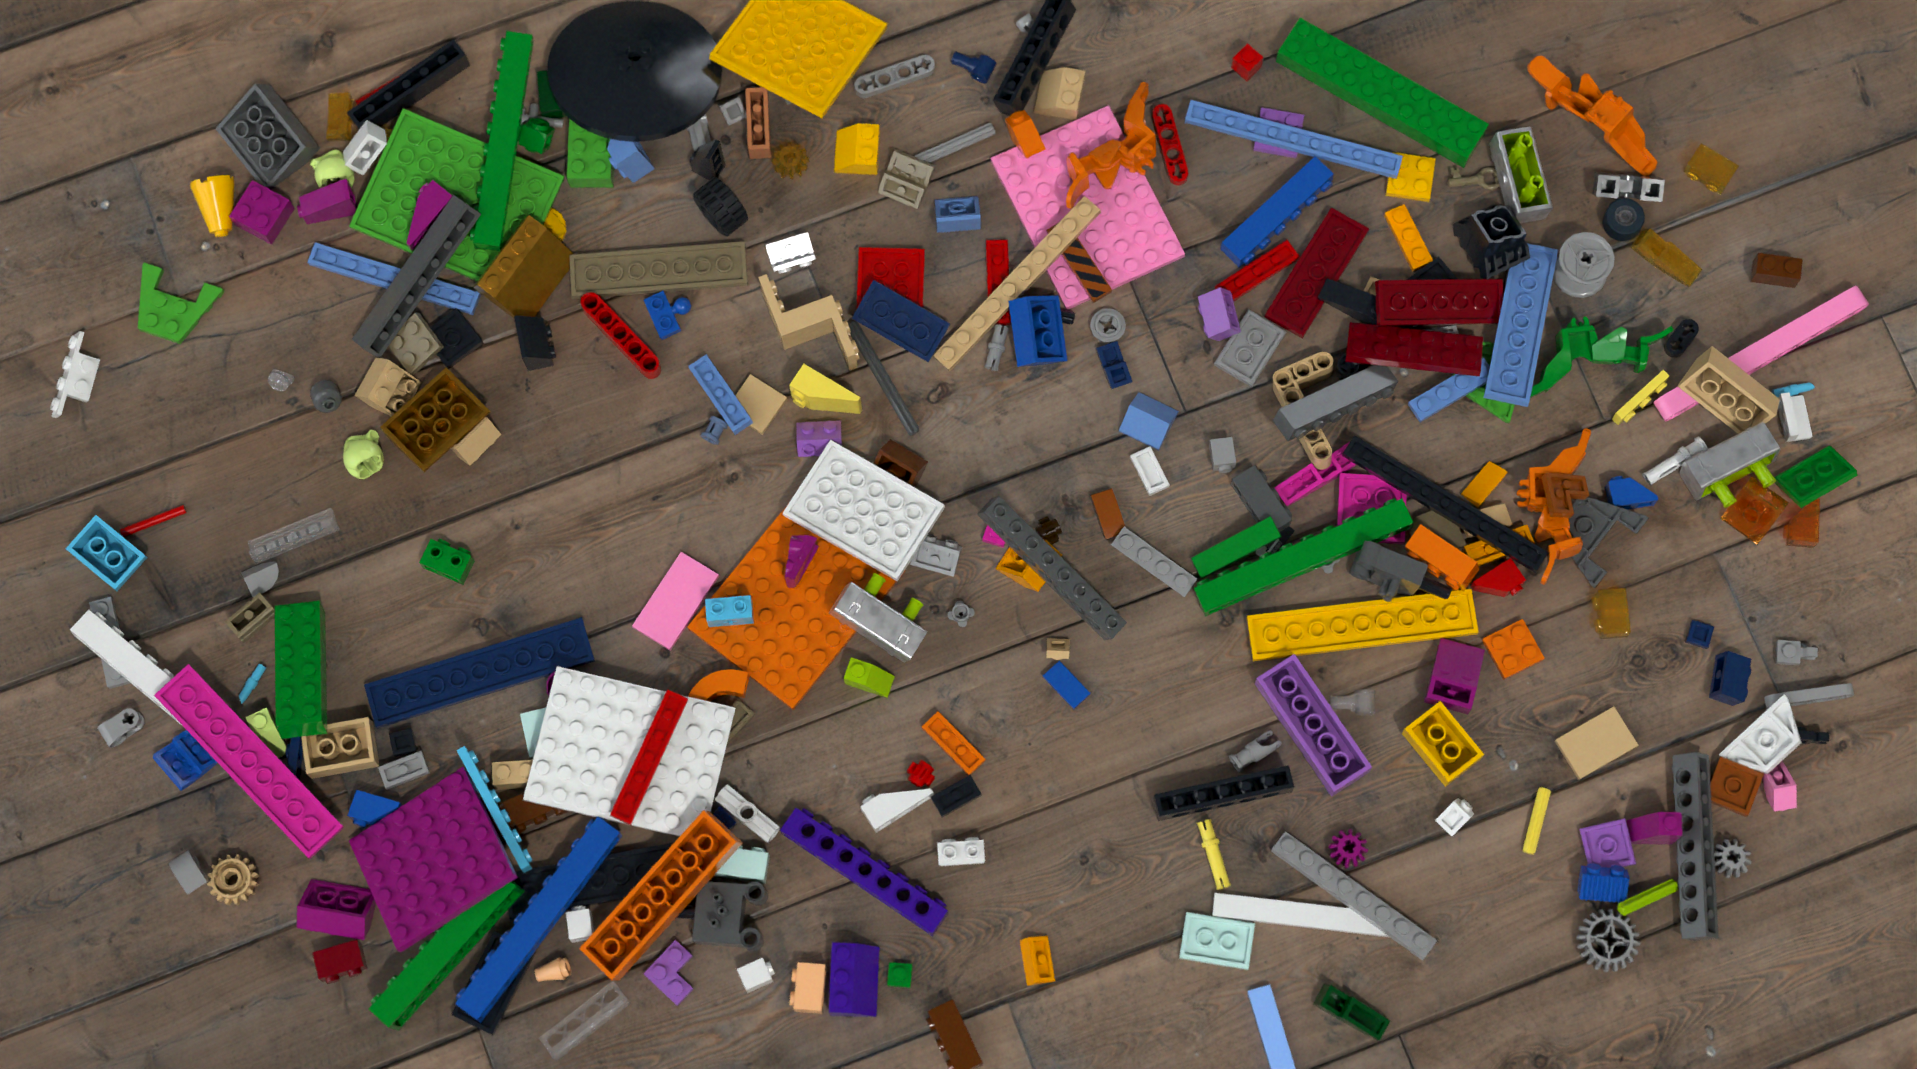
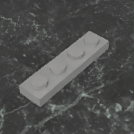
(1154, 562)
(107, 609)

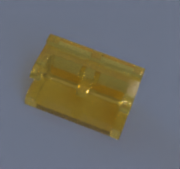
(339, 124)

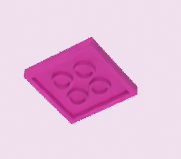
(1364, 492)

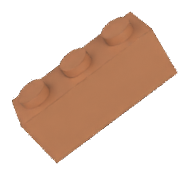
(758, 123)

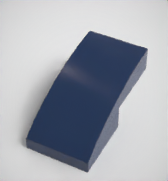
(1114, 365)

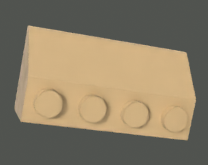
(1728, 391)

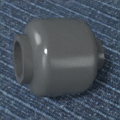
(325, 396)

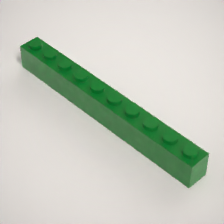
(503, 140)
(1302, 557)

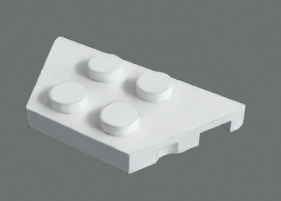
(1766, 739)

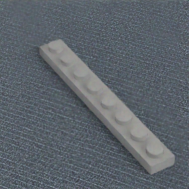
(1354, 896)

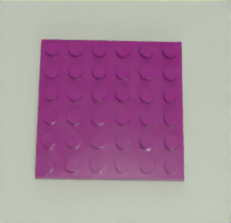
(432, 859)

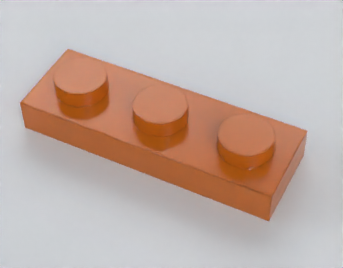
(953, 743)

